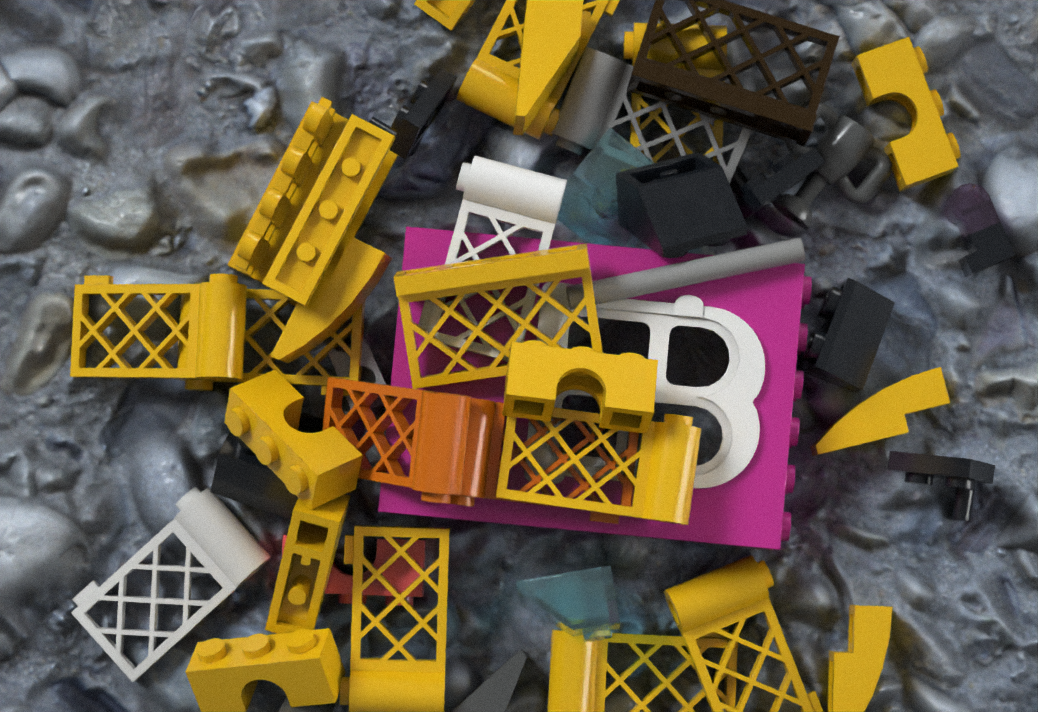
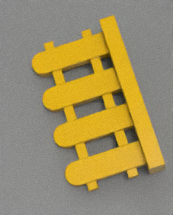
(288, 190)

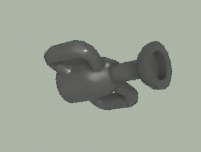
(842, 150)

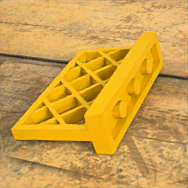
(480, 277)

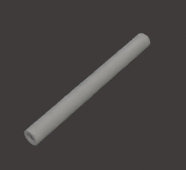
(690, 272)

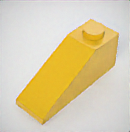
(547, 51)
(306, 565)

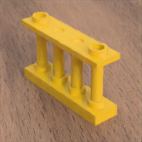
(333, 210)

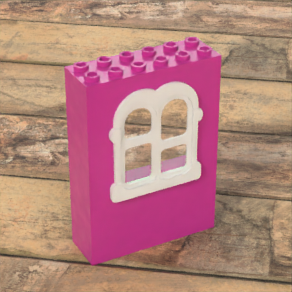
(737, 492)

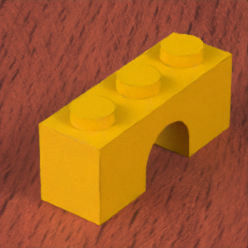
(897, 75)
(619, 383)
(267, 420)
(300, 662)

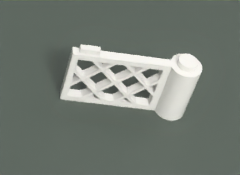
(506, 196)
(217, 543)

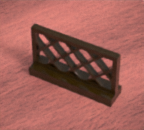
(731, 101)

